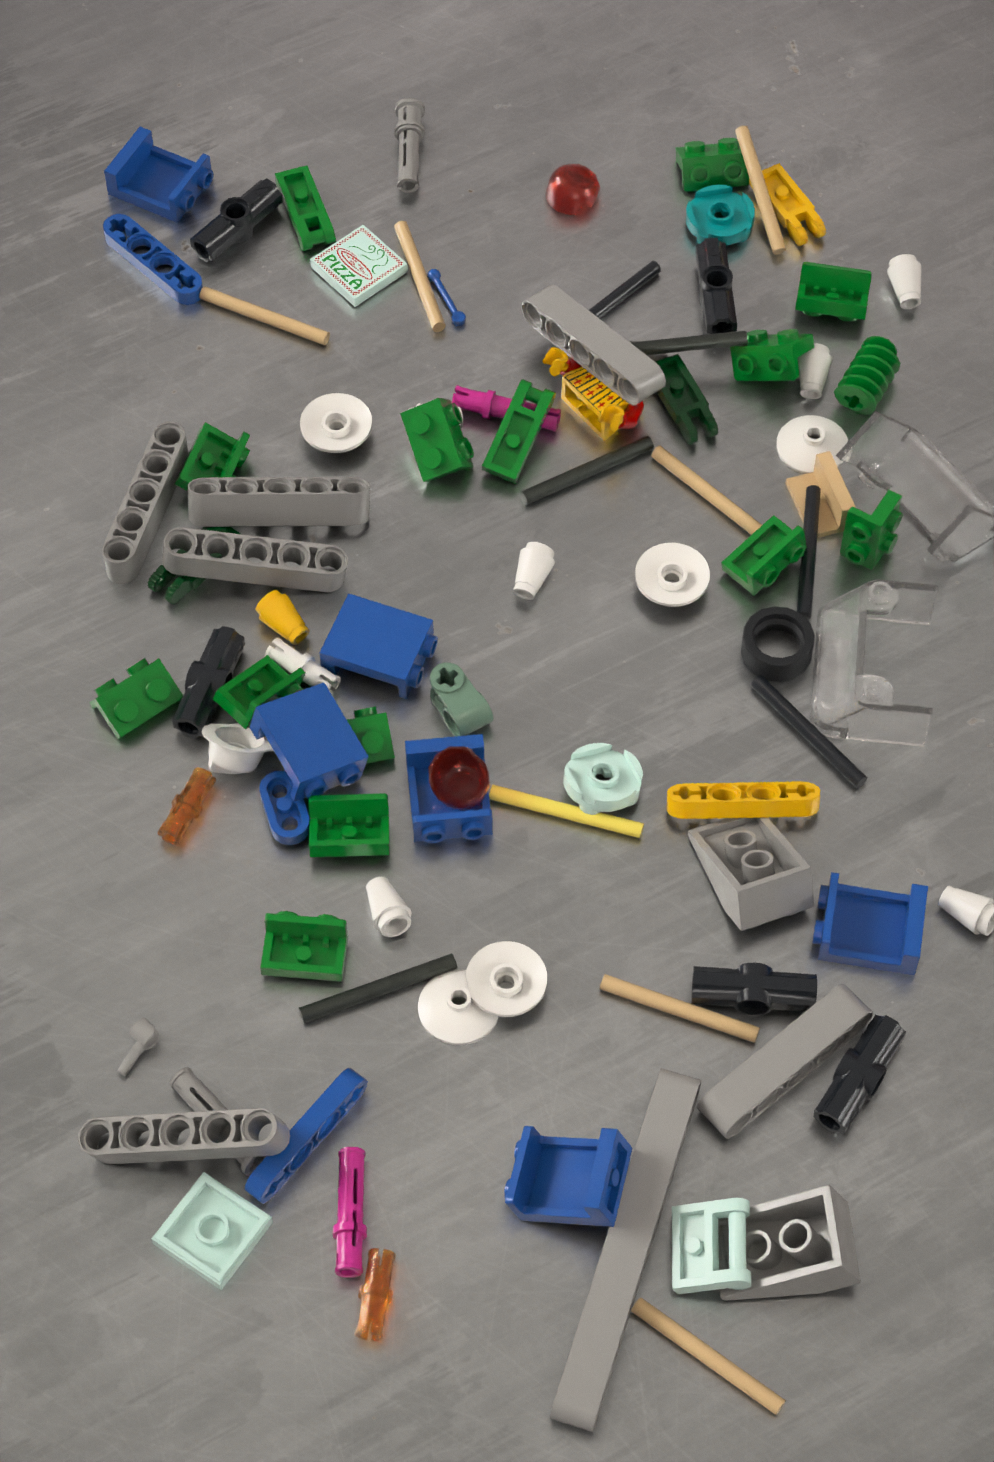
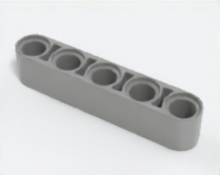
(593, 344)
(278, 501)
(145, 503)
(237, 567)
(784, 1060)
(166, 1128)

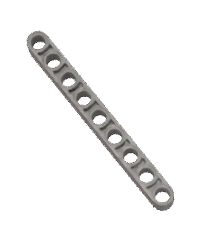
(625, 1252)

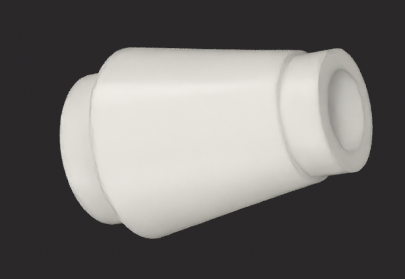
(905, 278)
(814, 371)
(533, 568)
(388, 909)
(970, 909)

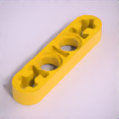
(743, 800)

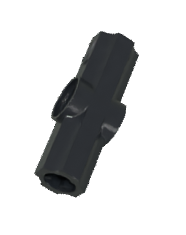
(236, 220)
(716, 286)
(204, 679)
(753, 988)
(859, 1074)

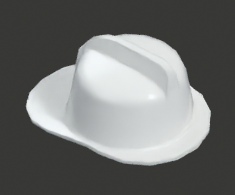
(234, 748)

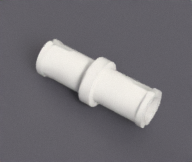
(291, 660)

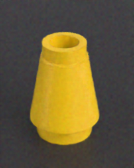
(282, 617)

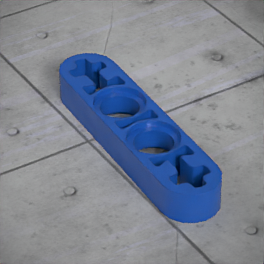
(156, 256)
(307, 1135)

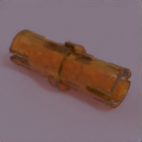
(186, 806)
(375, 1294)

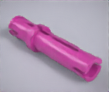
(496, 406)
(350, 1227)

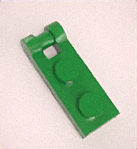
(305, 207)
(518, 432)

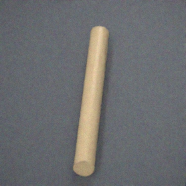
(760, 190)
(419, 276)
(264, 315)
(706, 490)
(679, 1008)
(708, 1356)

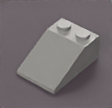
(753, 870)
(795, 1246)

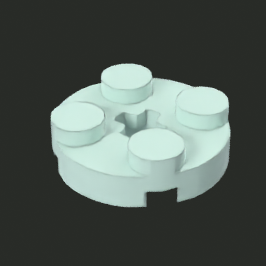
(599, 795)

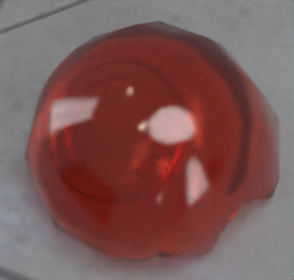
(572, 188)
(459, 777)

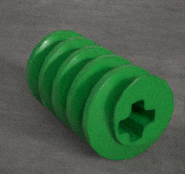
(868, 375)

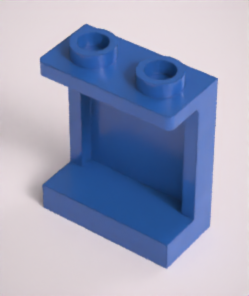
(157, 177)
(379, 643)
(311, 741)
(430, 817)
(871, 926)
(568, 1178)

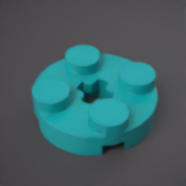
(720, 198)

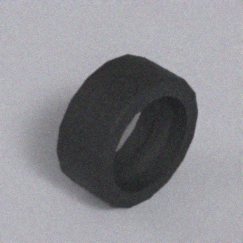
(781, 620)

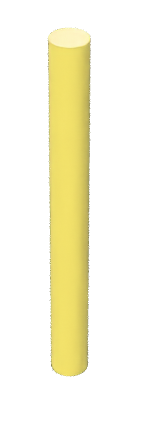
(565, 811)

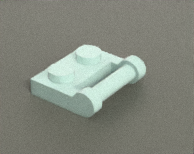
(697, 1246)

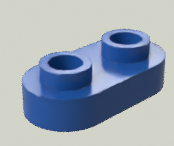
(283, 810)

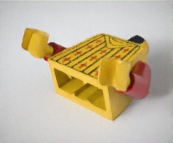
(590, 398)

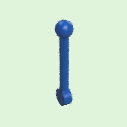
(458, 317)

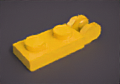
(792, 205)

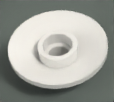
(336, 412)
(799, 449)
(674, 563)
(509, 963)
(448, 1021)

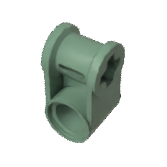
(458, 700)

